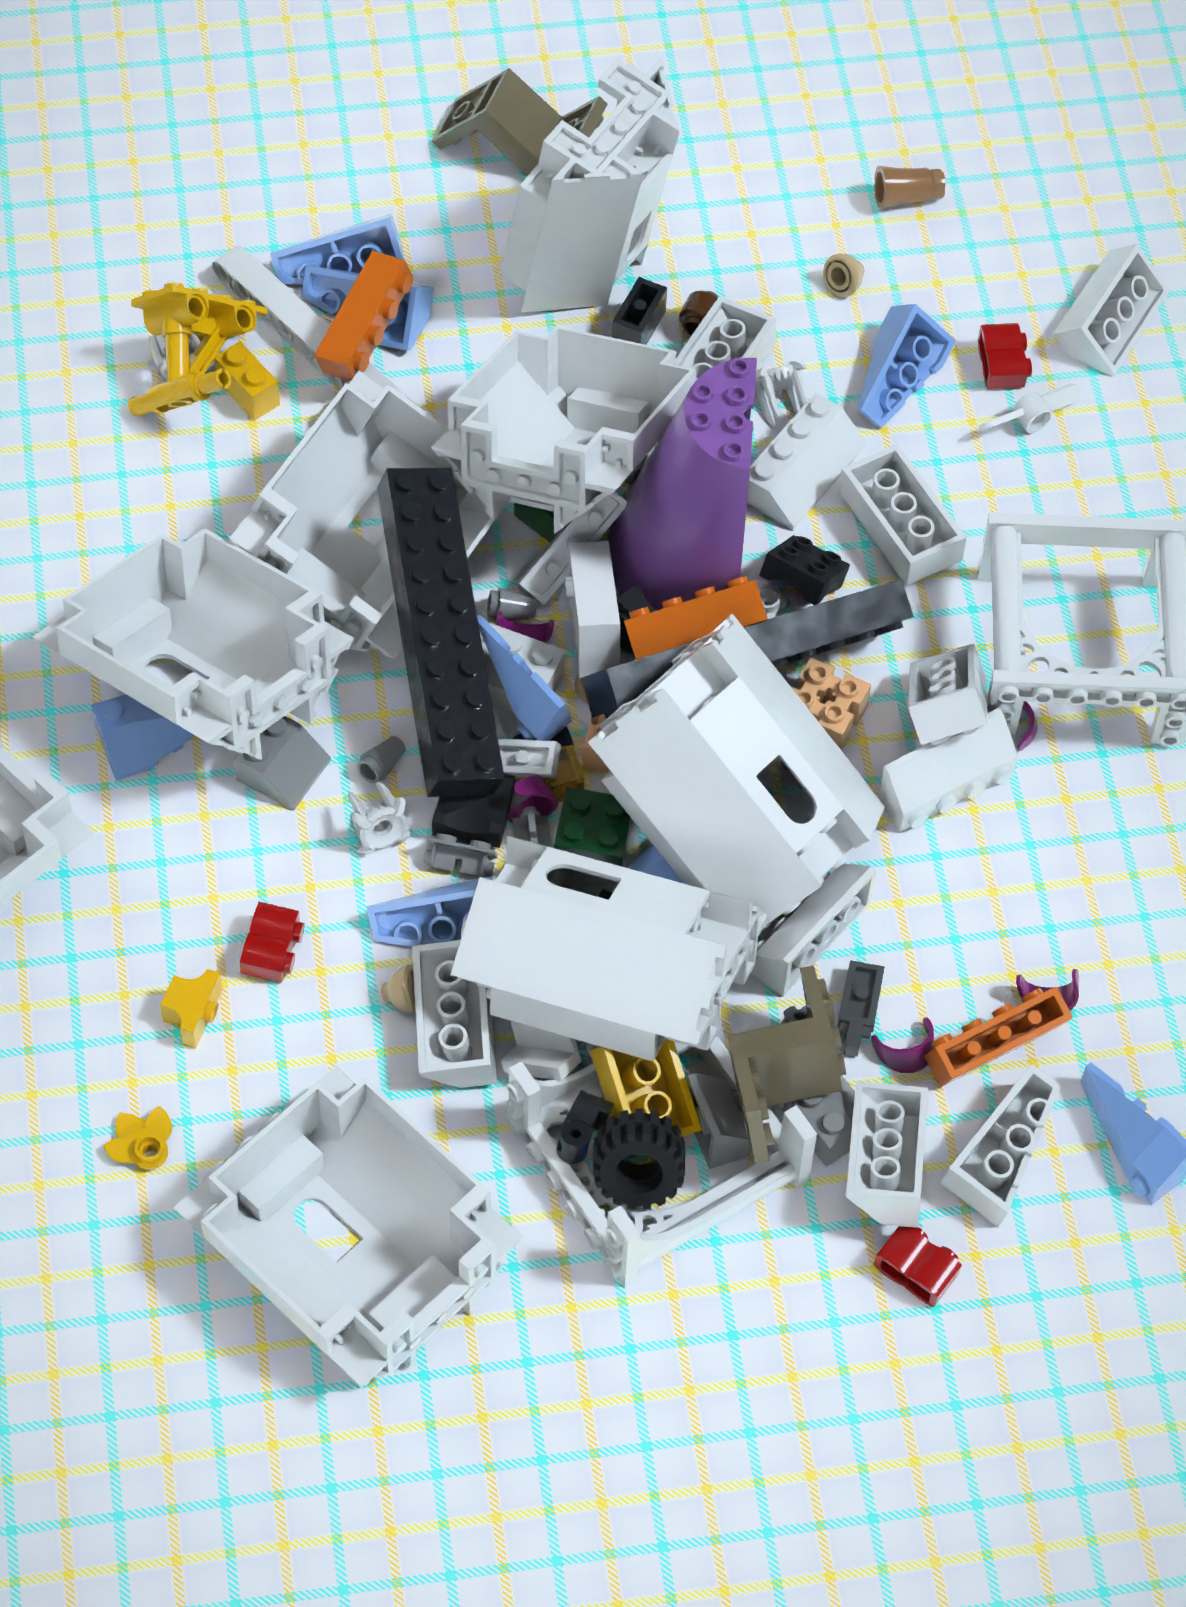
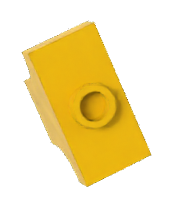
(192, 1005)

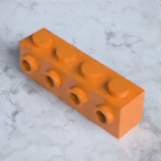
(364, 316)
(689, 620)
(1004, 1033)

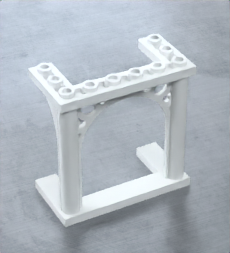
(1163, 569)
(541, 1104)

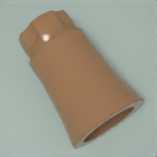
(907, 185)

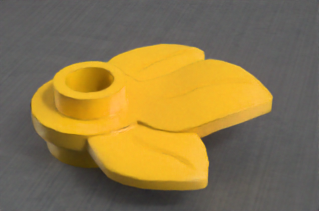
(138, 1136)

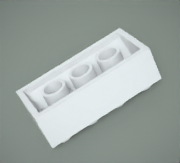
(1112, 310)
(727, 334)
(803, 461)
(947, 773)
(814, 926)
(451, 1020)
(887, 1152)

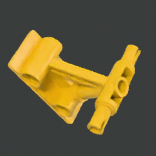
(175, 315)

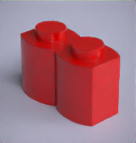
(1003, 355)
(270, 942)
(918, 1264)

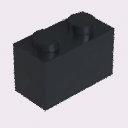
(640, 312)

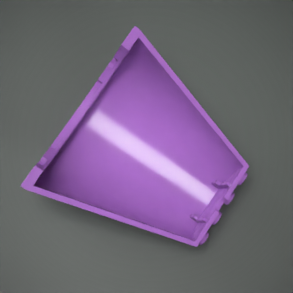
(692, 494)

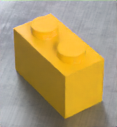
(251, 382)

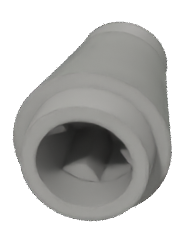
(511, 604)
(381, 759)

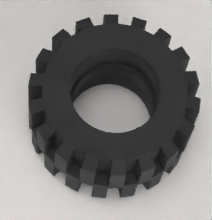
(634, 1182)

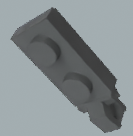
(859, 1004)

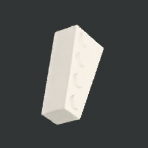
(998, 1154)

